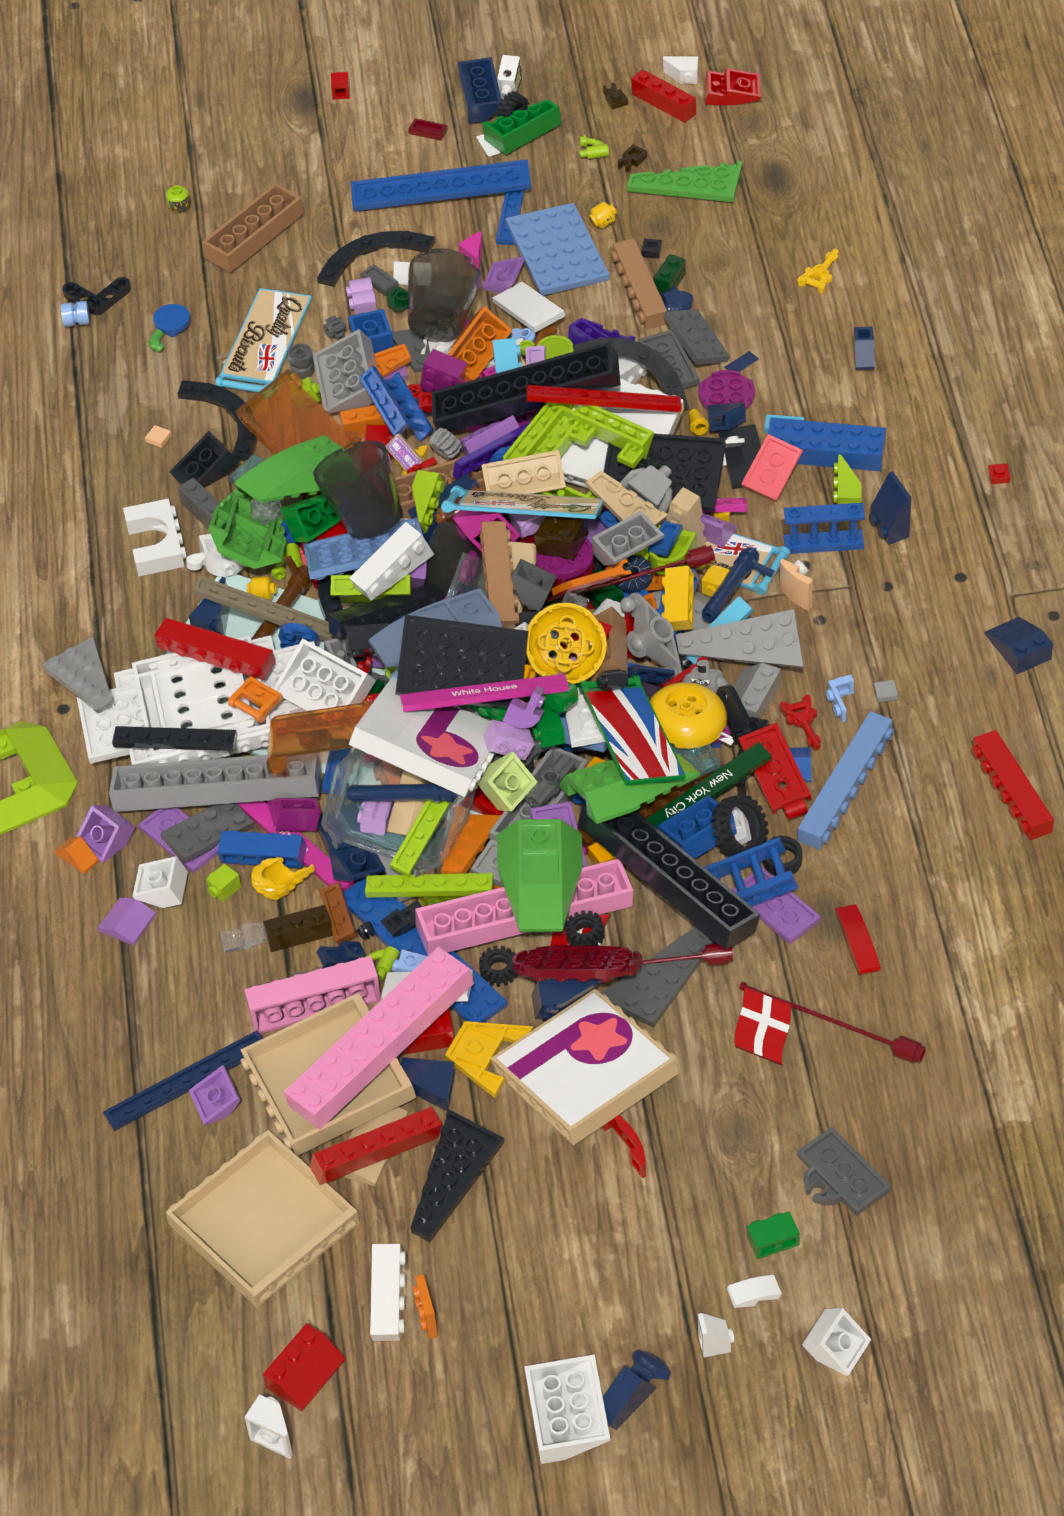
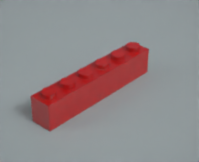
(214, 648)
(1012, 785)
(375, 1145)

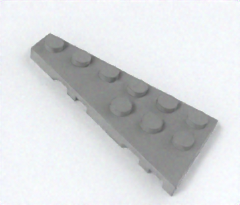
(753, 640)
(81, 673)

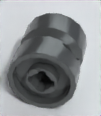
(301, 360)

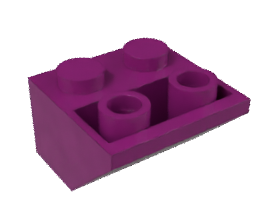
(294, 814)

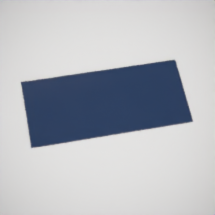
(742, 362)

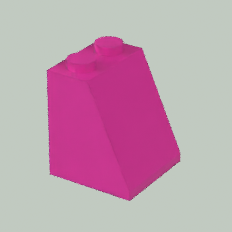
(471, 523)

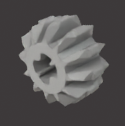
(445, 443)

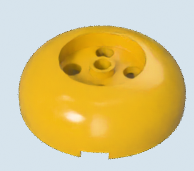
(566, 619)
(677, 710)

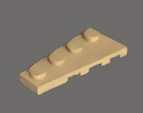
(620, 500)

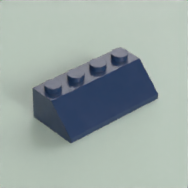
(479, 88)

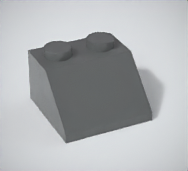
(532, 584)

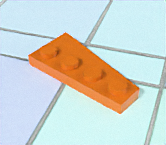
(392, 359)
(469, 843)

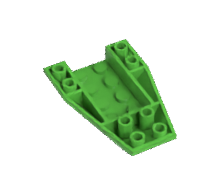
(540, 871)

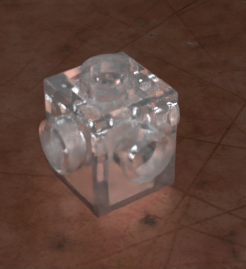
(265, 511)

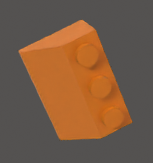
(358, 418)

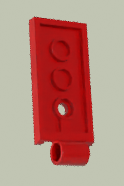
(777, 770)

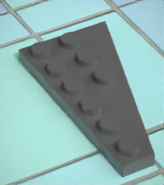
(658, 984)

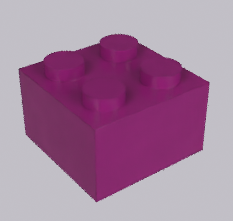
(441, 371)

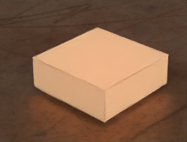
(158, 436)

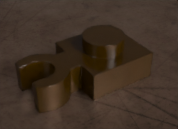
(614, 97)
(632, 156)

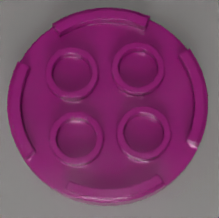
(726, 388)
(567, 568)

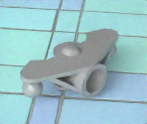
(651, 634)

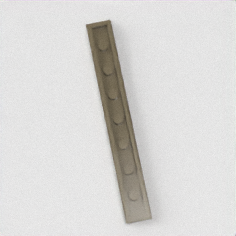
(258, 606)

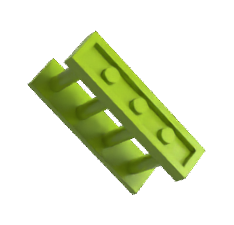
(343, 587)

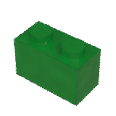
(773, 1235)

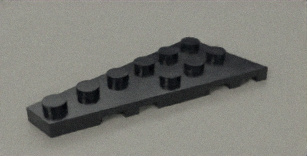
(455, 1166)

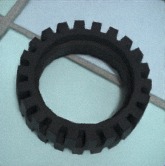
(723, 826)

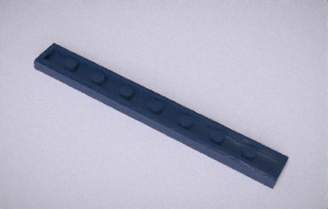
(177, 1084)

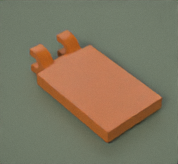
(611, 570)

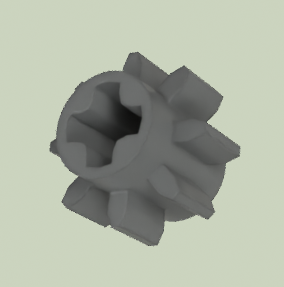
(334, 327)

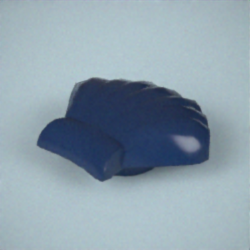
(677, 300)
(650, 1366)

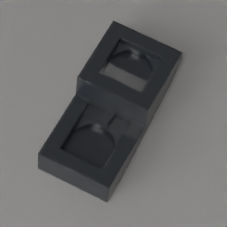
(403, 921)

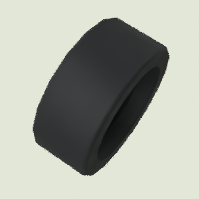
(794, 865)

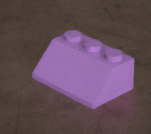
(488, 434)

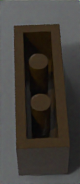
(297, 928)

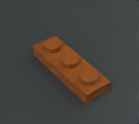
(338, 913)

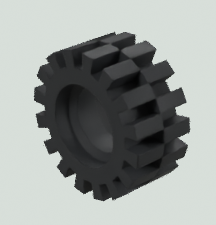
(511, 103)
(584, 921)
(495, 956)

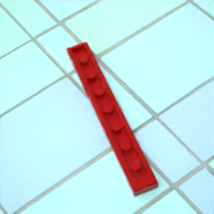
(603, 398)

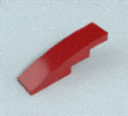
(858, 939)

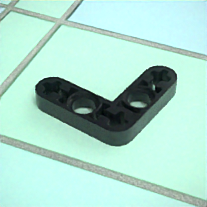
(118, 288)

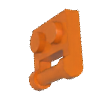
(258, 694)

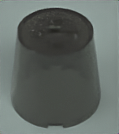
(441, 293)
(361, 488)

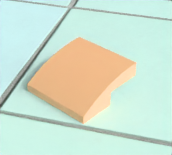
(795, 585)

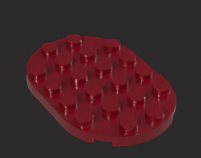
(577, 962)

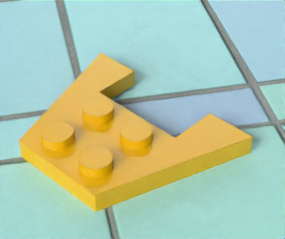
(476, 1046)

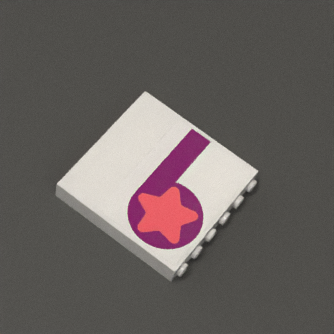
(434, 743)

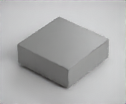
(885, 691)

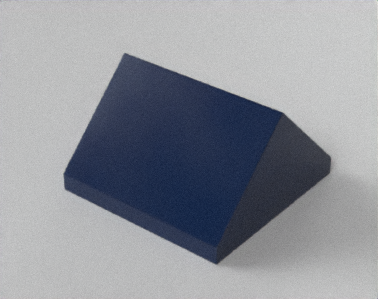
(353, 863)

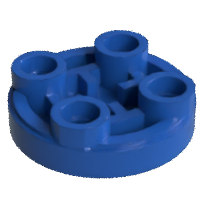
(172, 319)
(292, 634)

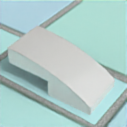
(750, 1291)

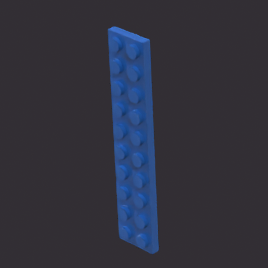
(440, 185)
(483, 999)

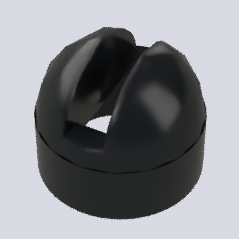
(365, 930)

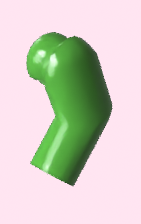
(154, 341)

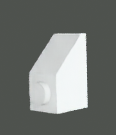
(681, 68)
(714, 1335)

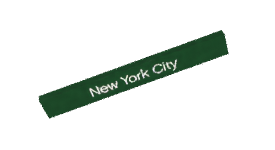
(715, 783)

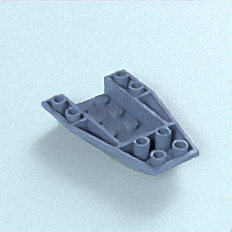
(466, 607)

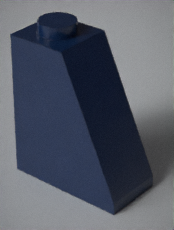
(431, 1079)
(625, 1396)

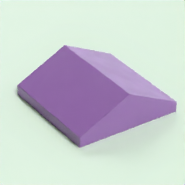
(503, 274)
(127, 920)
(215, 1096)

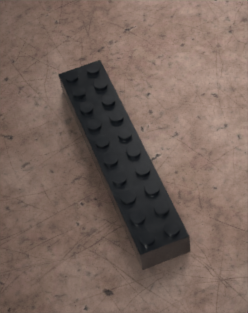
(505, 392)
(675, 876)

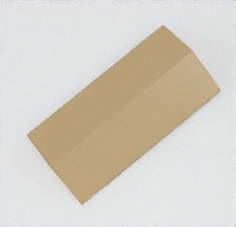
(525, 474)
(406, 812)
(371, 1173)

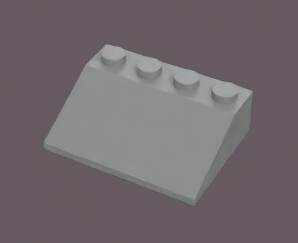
(339, 372)

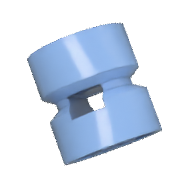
(75, 313)

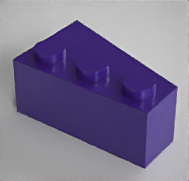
(587, 330)

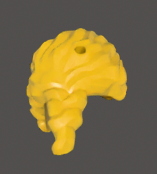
(276, 880)

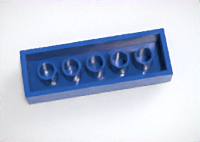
(823, 442)

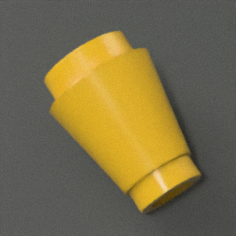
(698, 423)

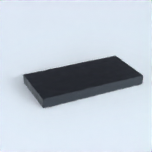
(740, 458)

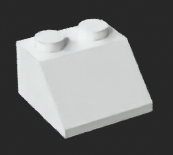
(161, 882)
(836, 1340)
(267, 1426)

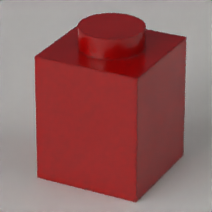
(340, 85)

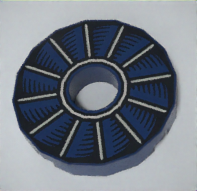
(637, 564)

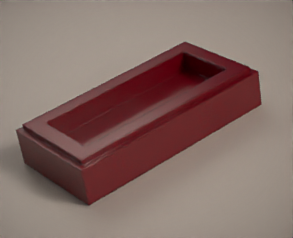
(428, 129)

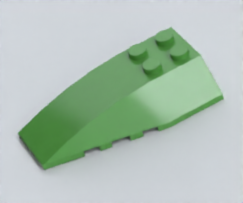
(287, 471)
(242, 537)
(609, 796)

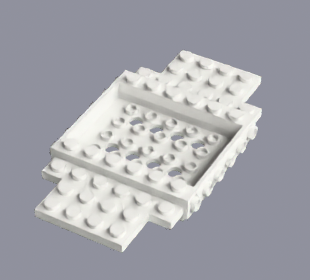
(147, 699)

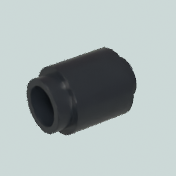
(612, 679)

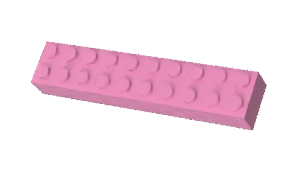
(489, 917)
(378, 1038)

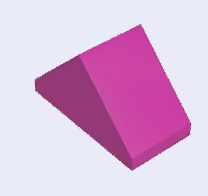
(472, 248)

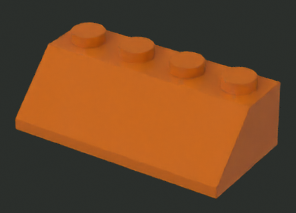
(476, 342)

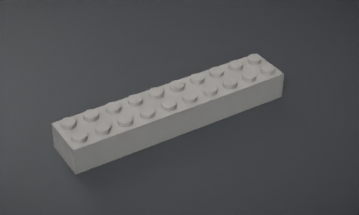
(212, 782)

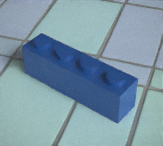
(255, 847)

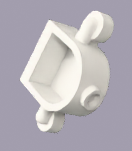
(212, 559)

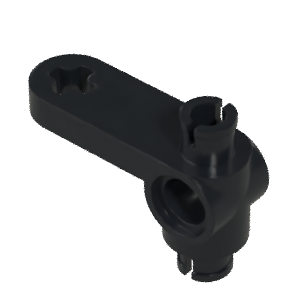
(737, 714)

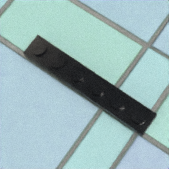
(174, 738)

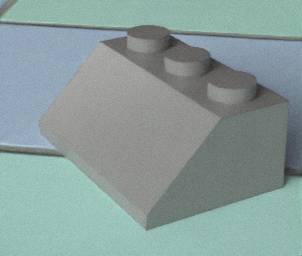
(625, 539)
(757, 688)

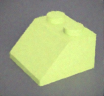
(506, 782)

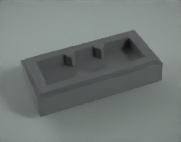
(380, 280)

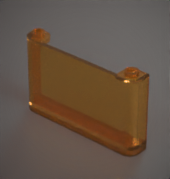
(288, 416)
(311, 732)

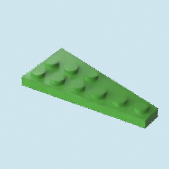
(691, 182)

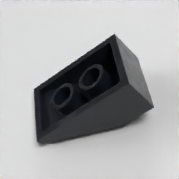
(205, 462)

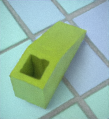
(847, 484)
(426, 492)

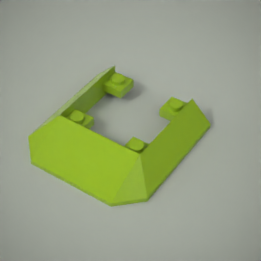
(561, 424)
(49, 779)

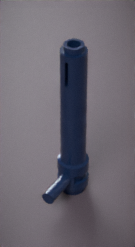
(742, 566)
(400, 792)

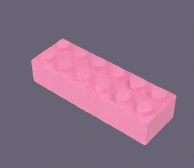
(300, 996)

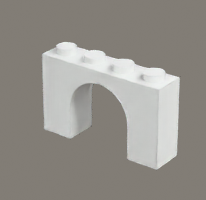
(165, 554)

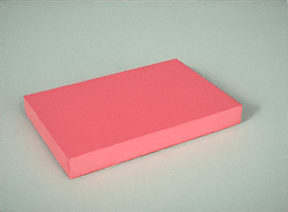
(772, 468)

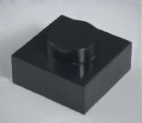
(651, 248)

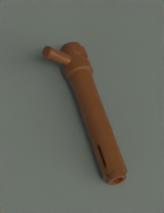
(296, 585)

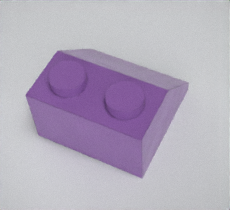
(105, 831)

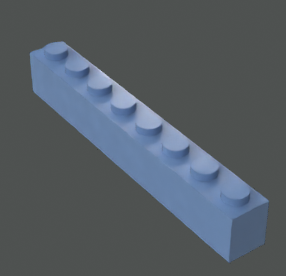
(845, 781)

